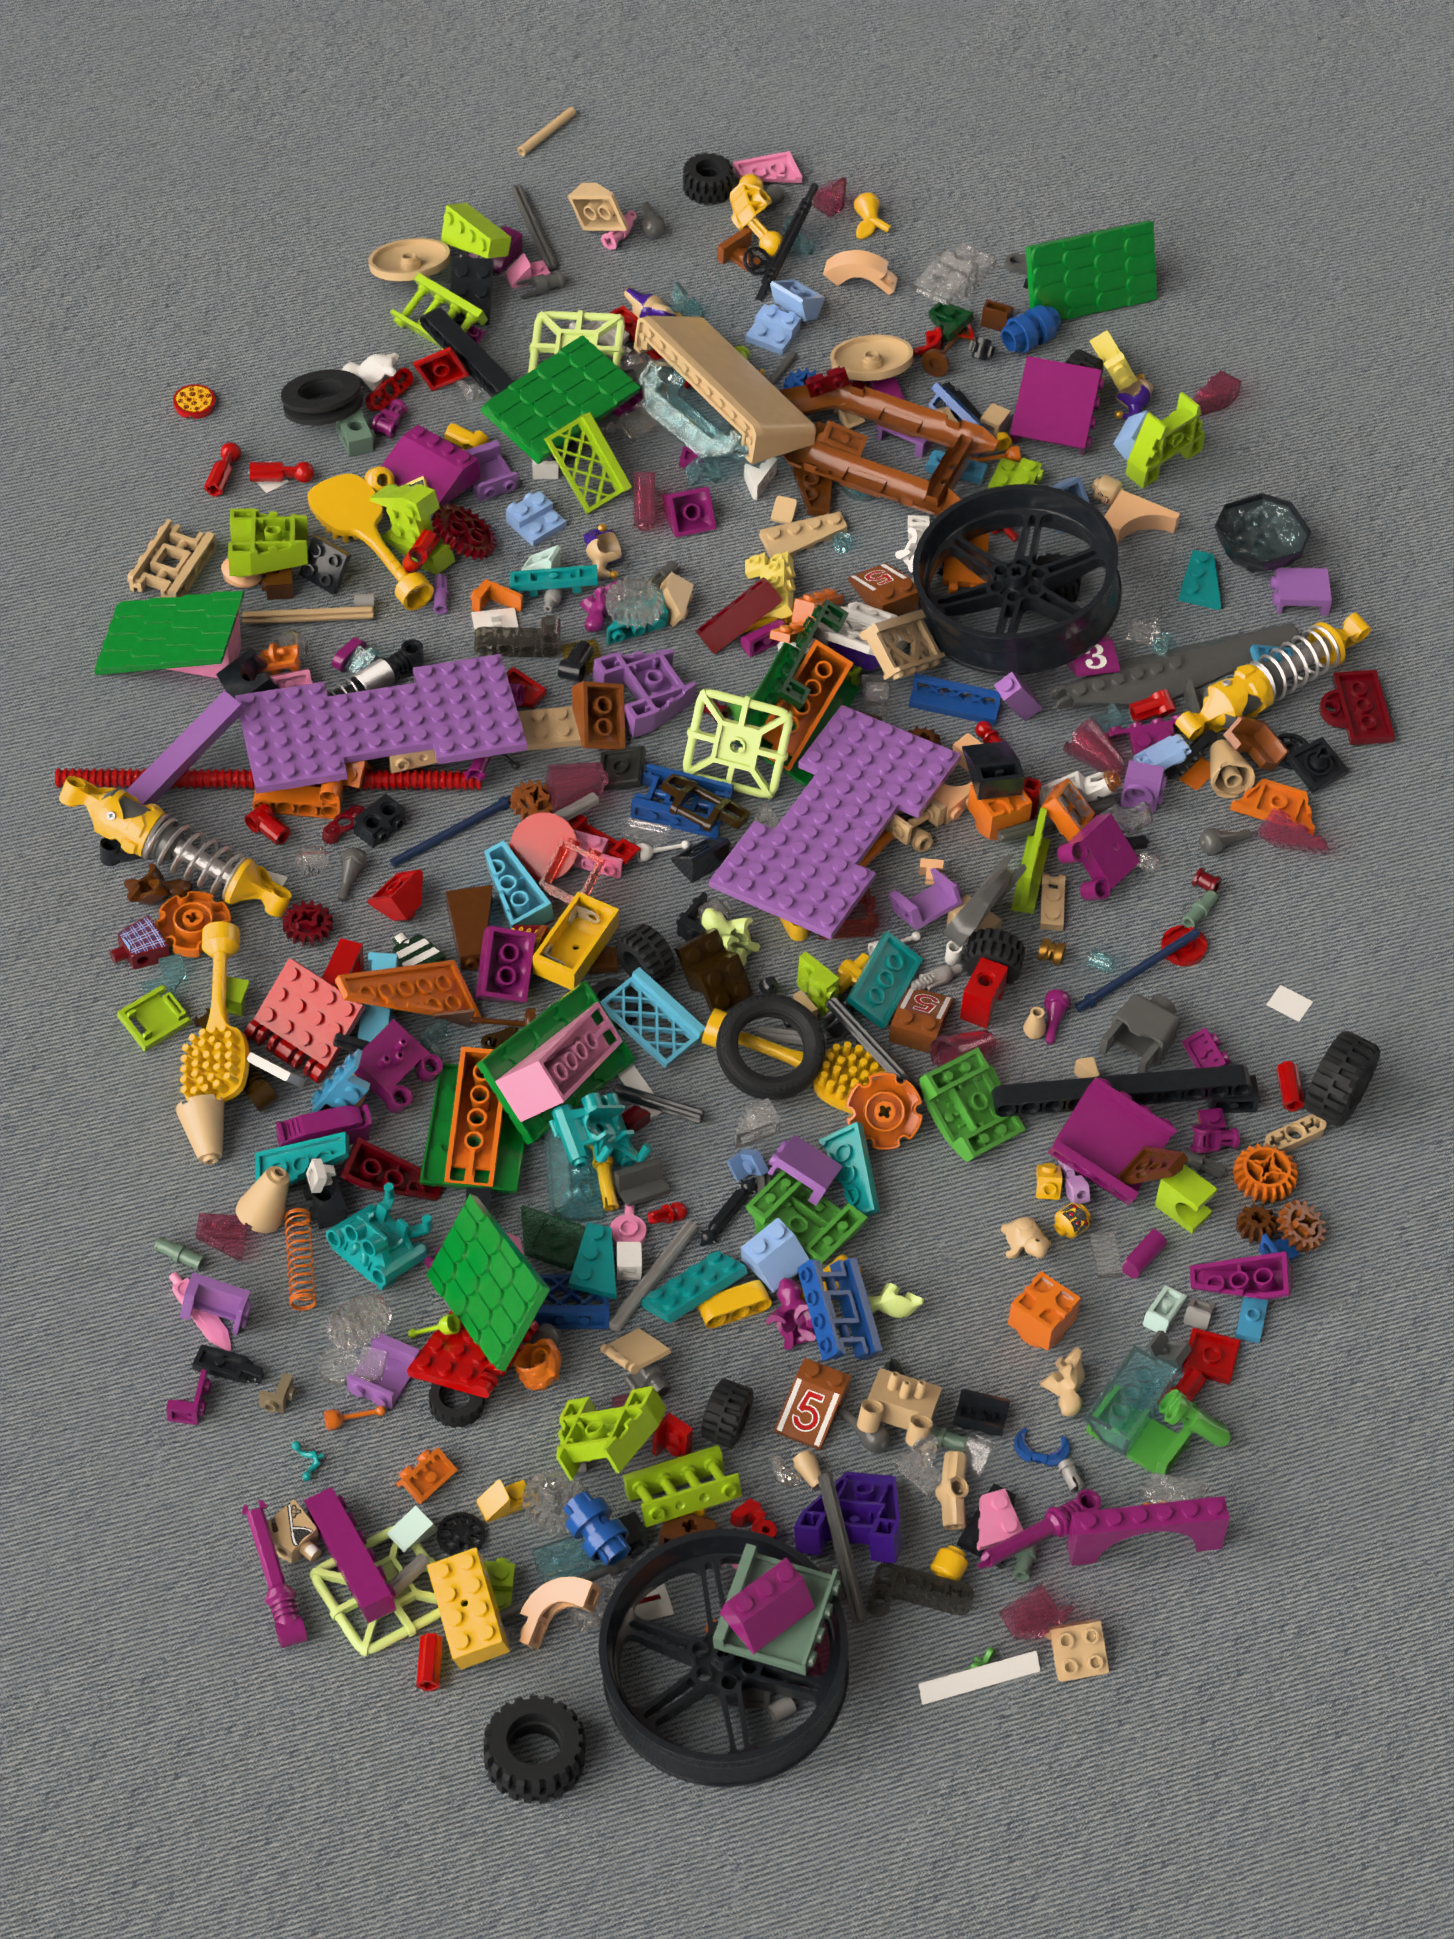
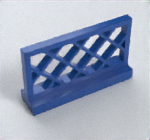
(572, 1316)

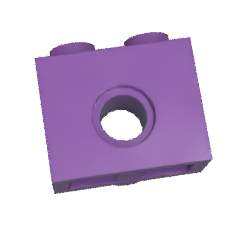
(1143, 784)

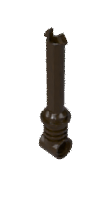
(256, 1086)

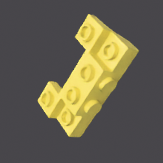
(780, 574)

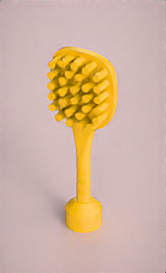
(346, 511)
(219, 1055)
(841, 1066)

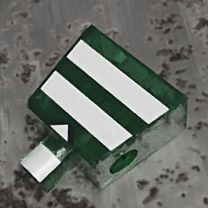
(415, 950)

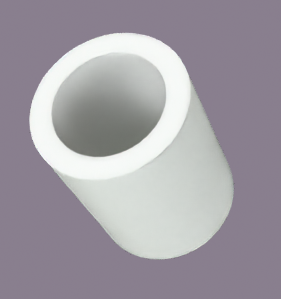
(953, 953)

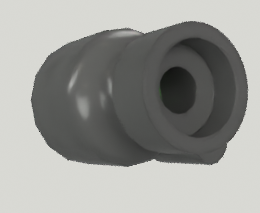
(649, 1376)

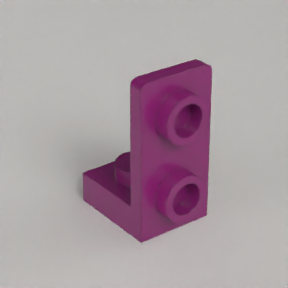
(187, 1412)

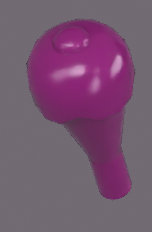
(1056, 1004)

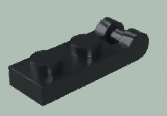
(1196, 746)

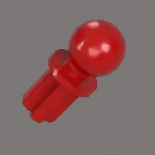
(985, 731)
(668, 1213)

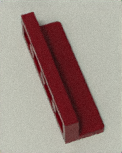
(739, 615)

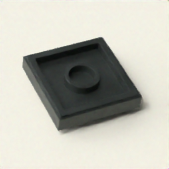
(624, 767)

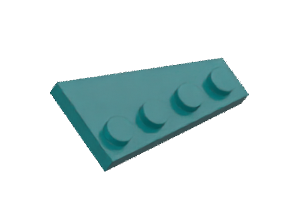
(850, 1150)
(298, 1156)

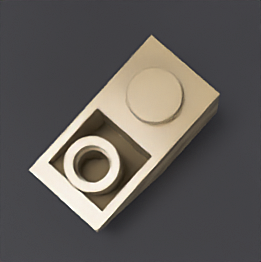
(677, 597)

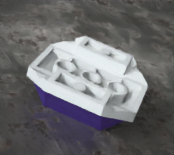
(848, 640)

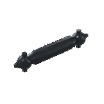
(727, 1211)

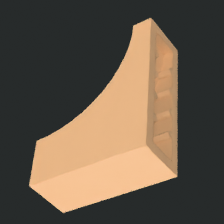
(1135, 514)

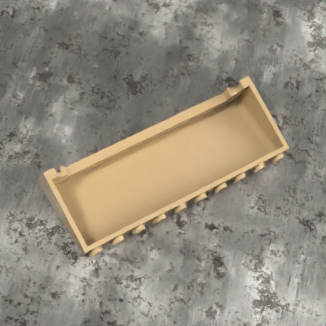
(729, 383)

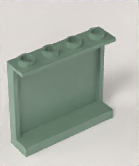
(795, 1646)

